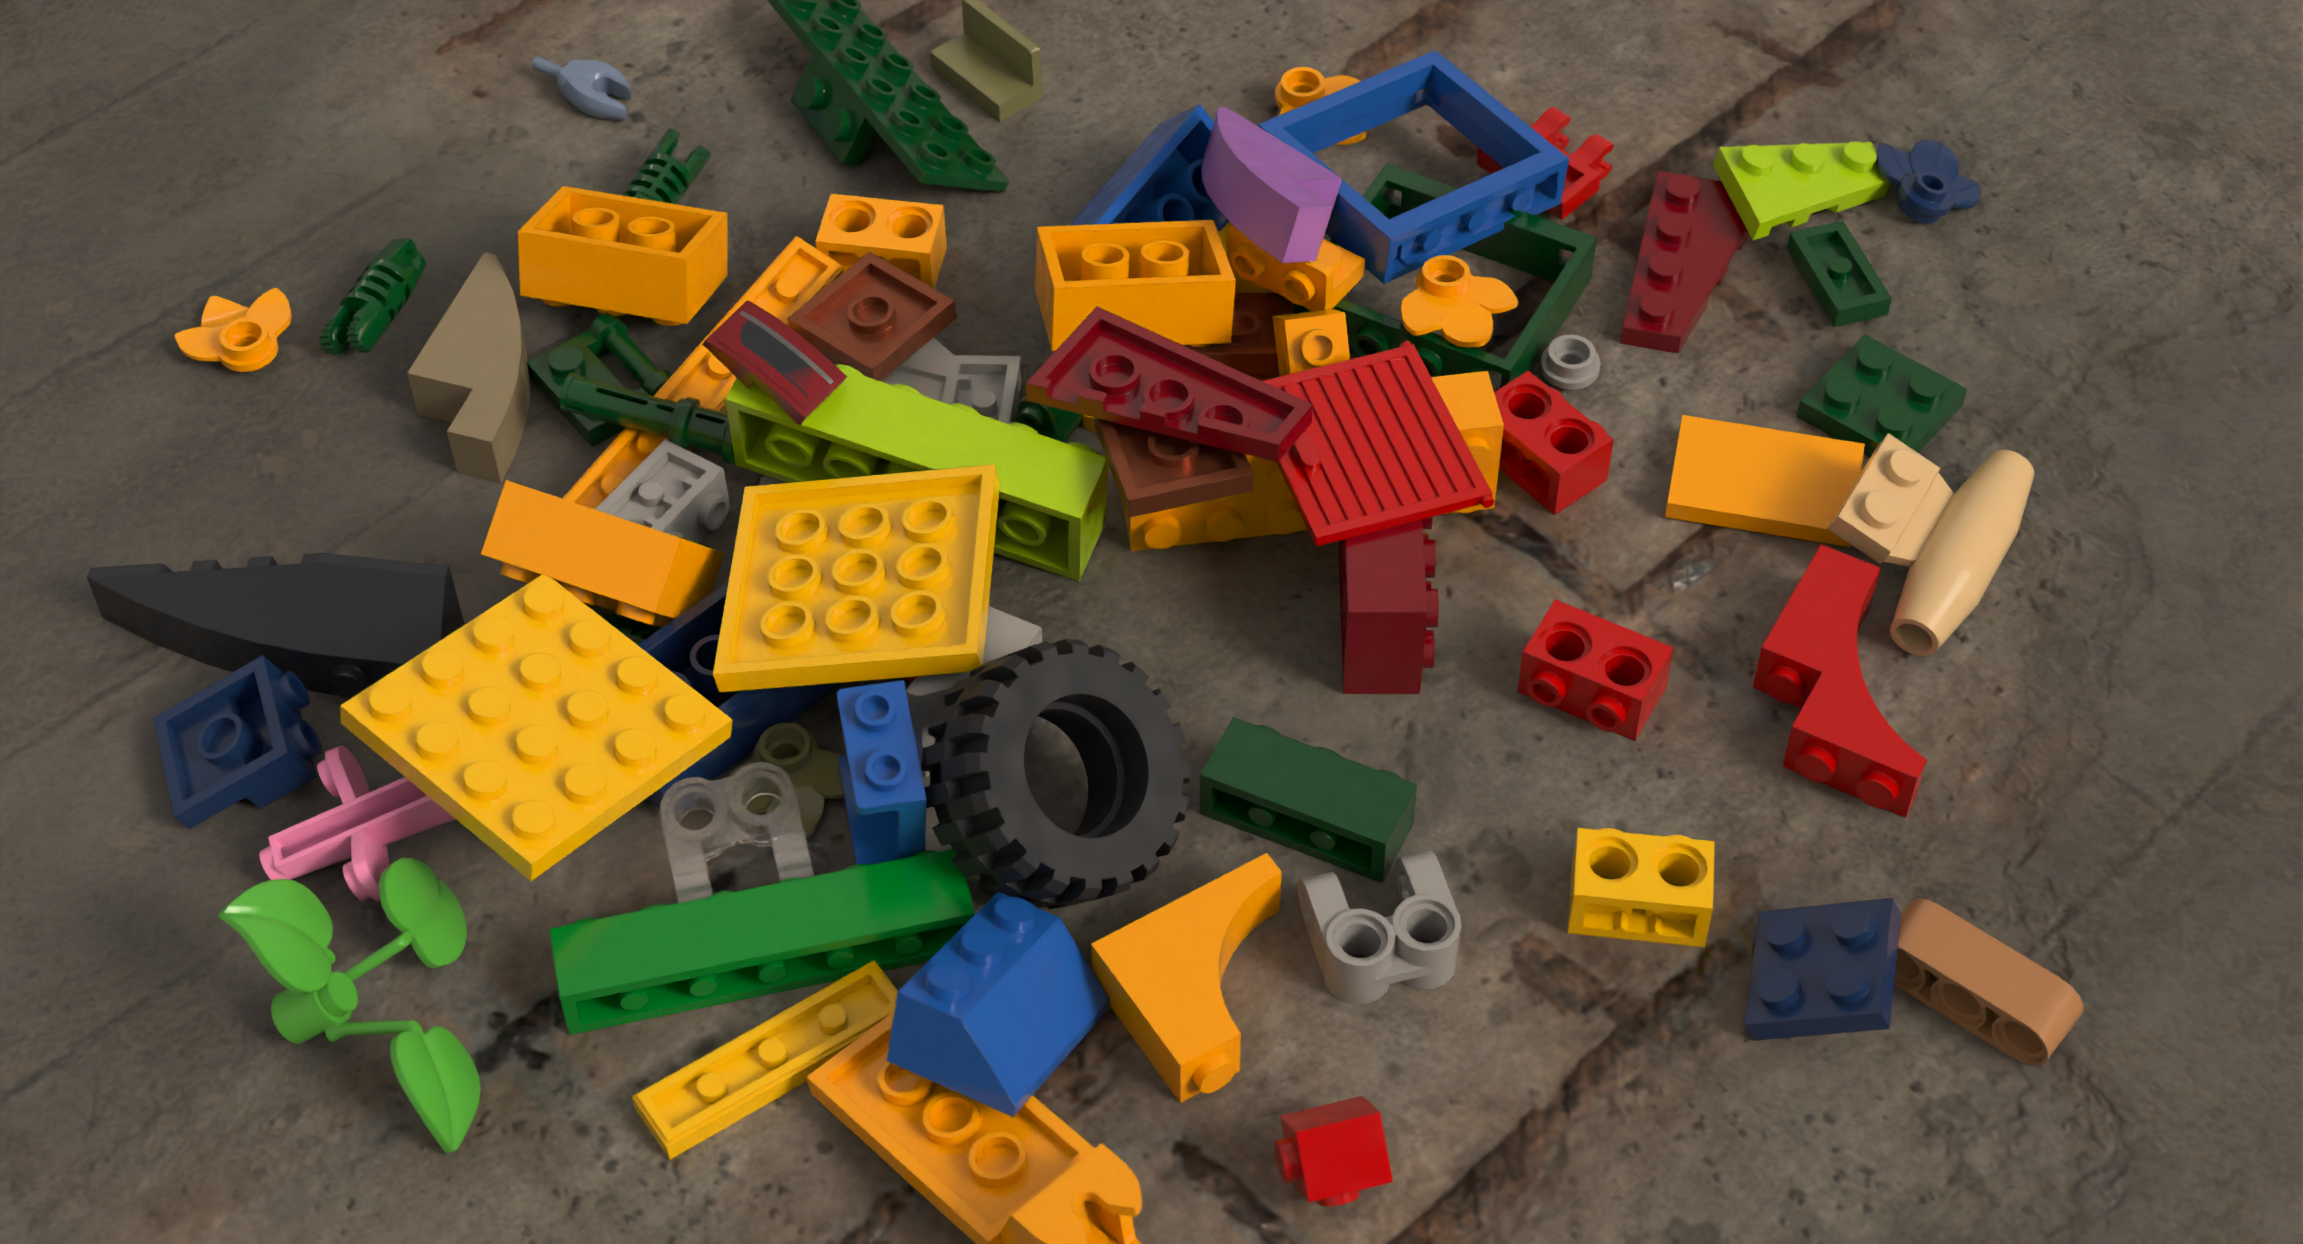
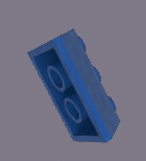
(997, 1006)

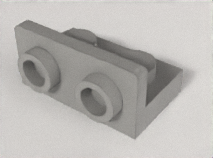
(672, 494)

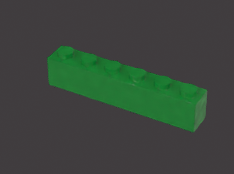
(757, 940)

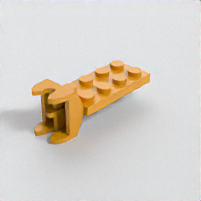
(979, 1167)

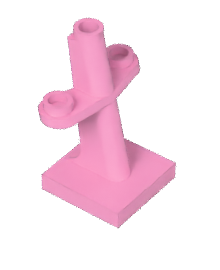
(353, 830)

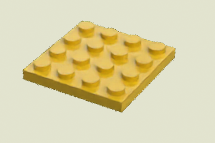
(859, 579)
(536, 725)

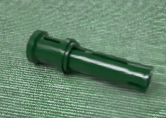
(681, 422)

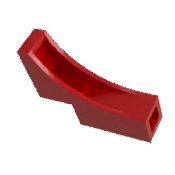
(1816, 666)

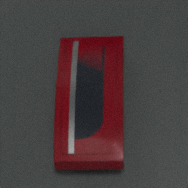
(776, 358)

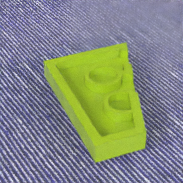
(1796, 180)

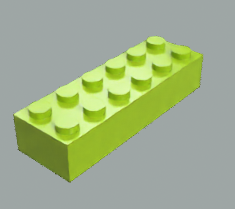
(1048, 489)

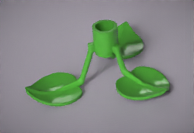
(291, 938)

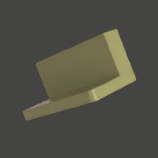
(991, 63)

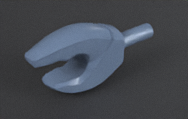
(587, 84)

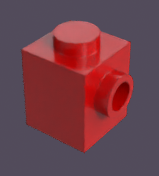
(1333, 1151)

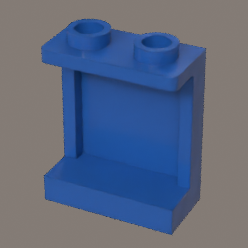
(881, 774)

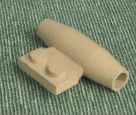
(1949, 540)

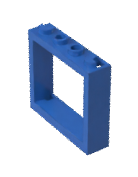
(1396, 246)

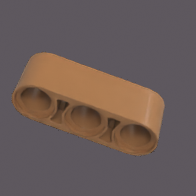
(1983, 984)

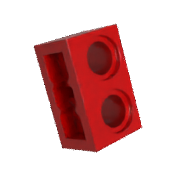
(1550, 444)
(1594, 670)

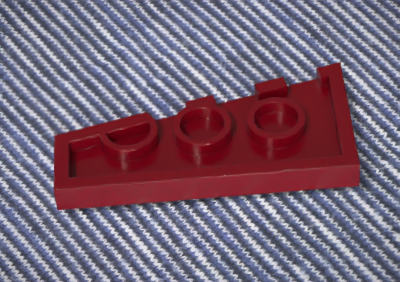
(1681, 259)
(1160, 386)

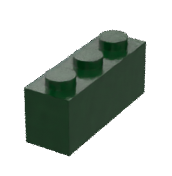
(1307, 799)

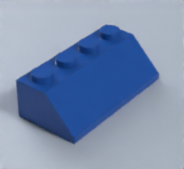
(1160, 178)

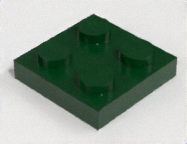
(1879, 394)

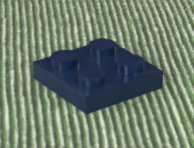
(1823, 969)

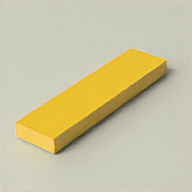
(763, 1061)

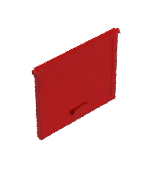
(1376, 448)

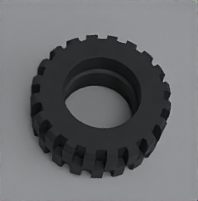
(1128, 762)

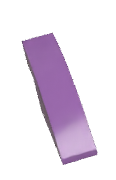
(1268, 188)

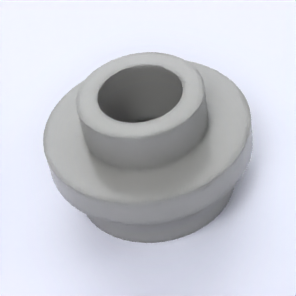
(1570, 362)

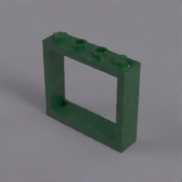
(1524, 244)

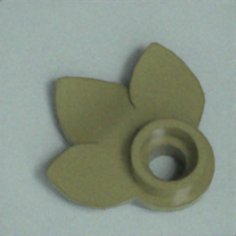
(810, 770)

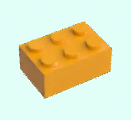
(623, 255)
(1149, 273)
(599, 556)

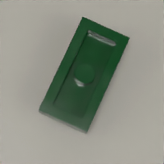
(1839, 273)

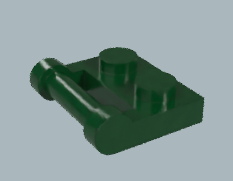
(581, 357)

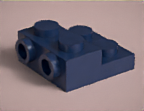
(237, 742)

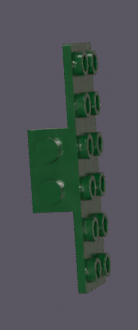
(866, 87)

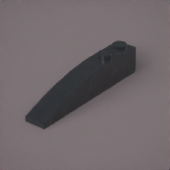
(326, 620)

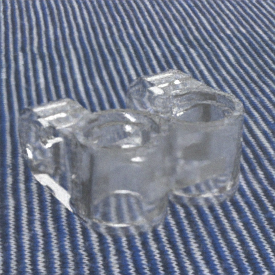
(732, 825)

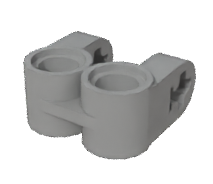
(1387, 941)

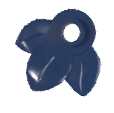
(1927, 180)

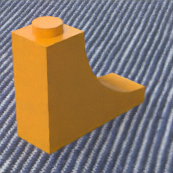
(1169, 972)

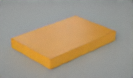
(1761, 479)

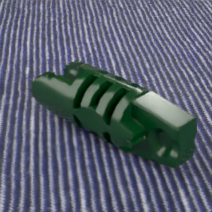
(663, 176)
(374, 299)

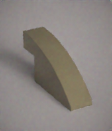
(477, 374)

